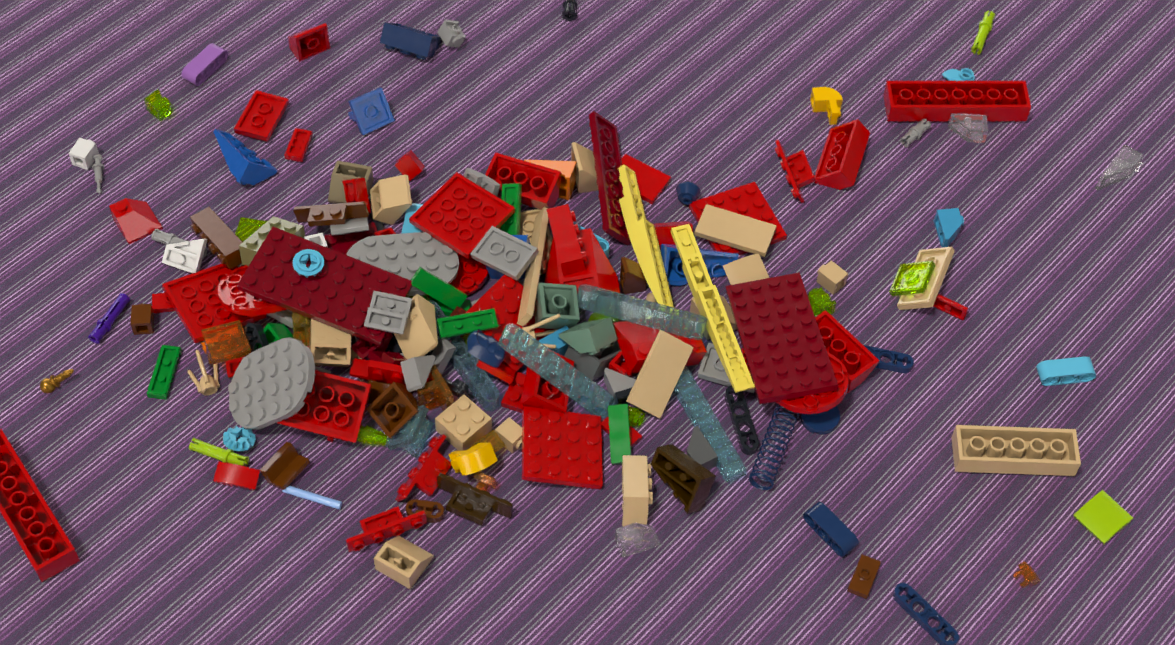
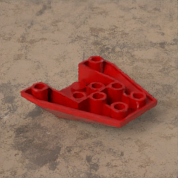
(597, 268)

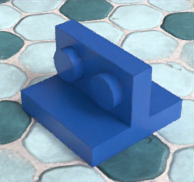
(370, 111)

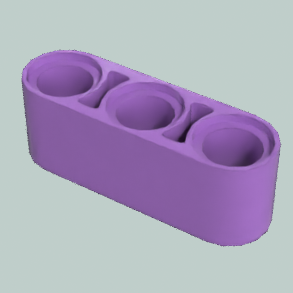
(204, 64)

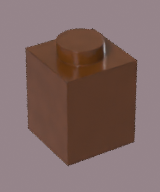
(142, 319)

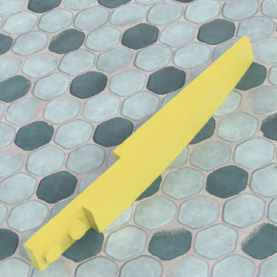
(643, 237)
(712, 308)

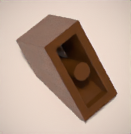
(631, 277)

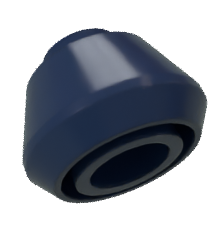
(687, 192)

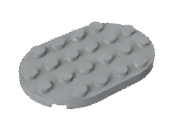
(406, 253)
(271, 383)

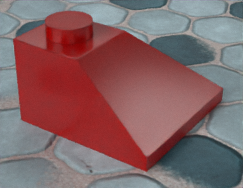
(309, 42)
(134, 219)

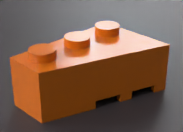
(568, 176)

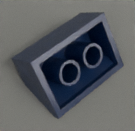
(409, 40)

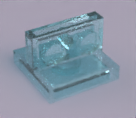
(413, 434)

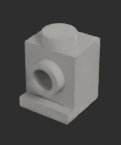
(451, 33)

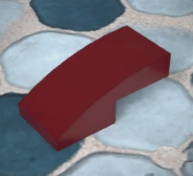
(387, 357)

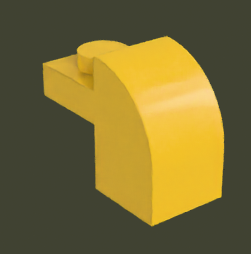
(827, 100)
(473, 459)

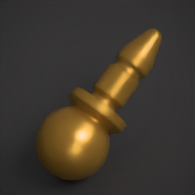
(48, 385)

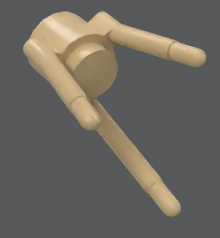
(545, 333)
(207, 384)

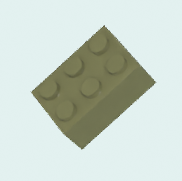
(252, 244)

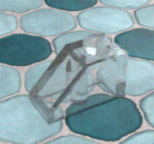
(969, 127)
(635, 538)

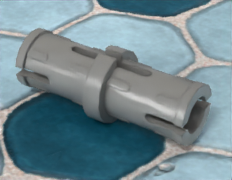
(915, 133)

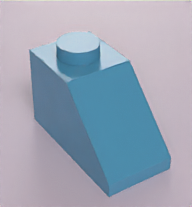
(948, 225)

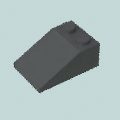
(593, 365)

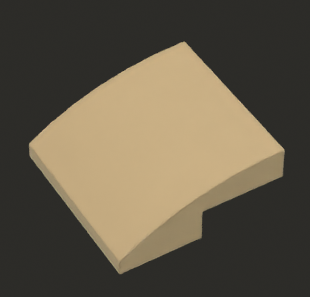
(746, 270)

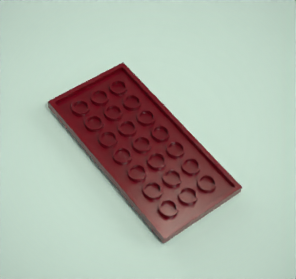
(333, 297)
(780, 338)

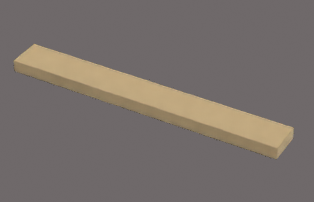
(533, 270)

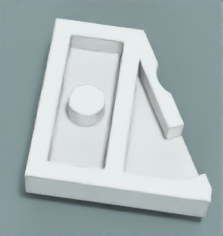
(185, 255)

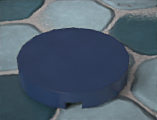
(821, 422)

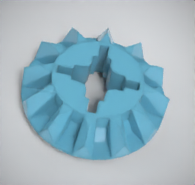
(300, 261)
(244, 443)

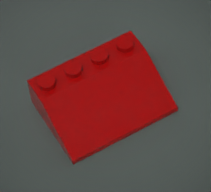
(637, 340)
(332, 407)

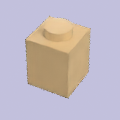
(831, 277)
(510, 434)

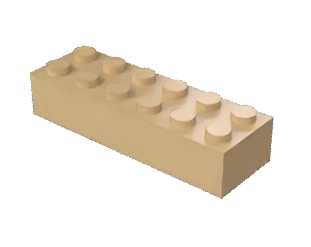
(1015, 450)

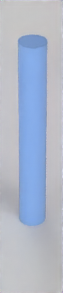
(313, 497)

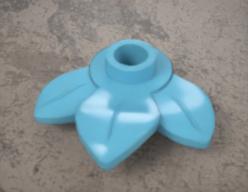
(955, 75)

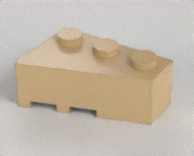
(636, 489)

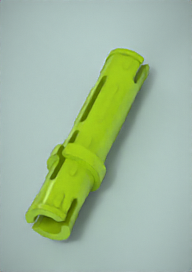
(985, 27)
(218, 453)

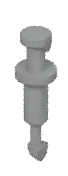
(98, 168)

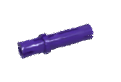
(108, 319)

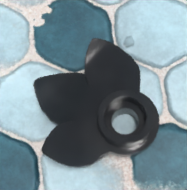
(459, 388)

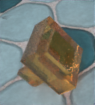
(484, 481)
(1028, 573)

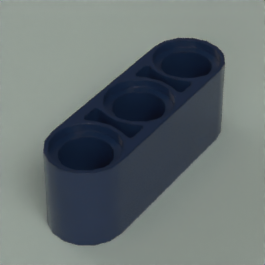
(830, 529)

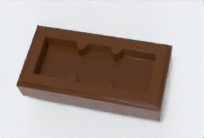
(864, 576)

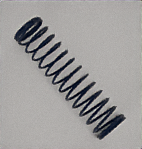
(759, 475)

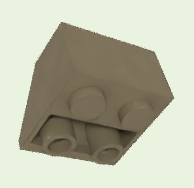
(347, 171)

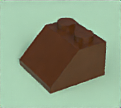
(393, 409)

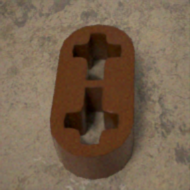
(428, 507)

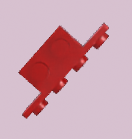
(798, 170)
(377, 371)
(427, 471)
(384, 526)

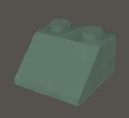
(555, 300)
(590, 336)

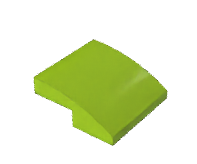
(1103, 517)

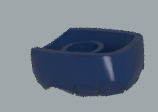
(485, 348)

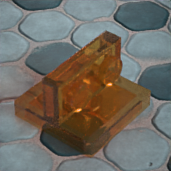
(225, 342)
(435, 392)

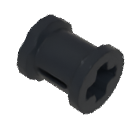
(572, 9)

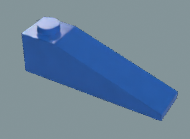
(243, 161)
(713, 261)

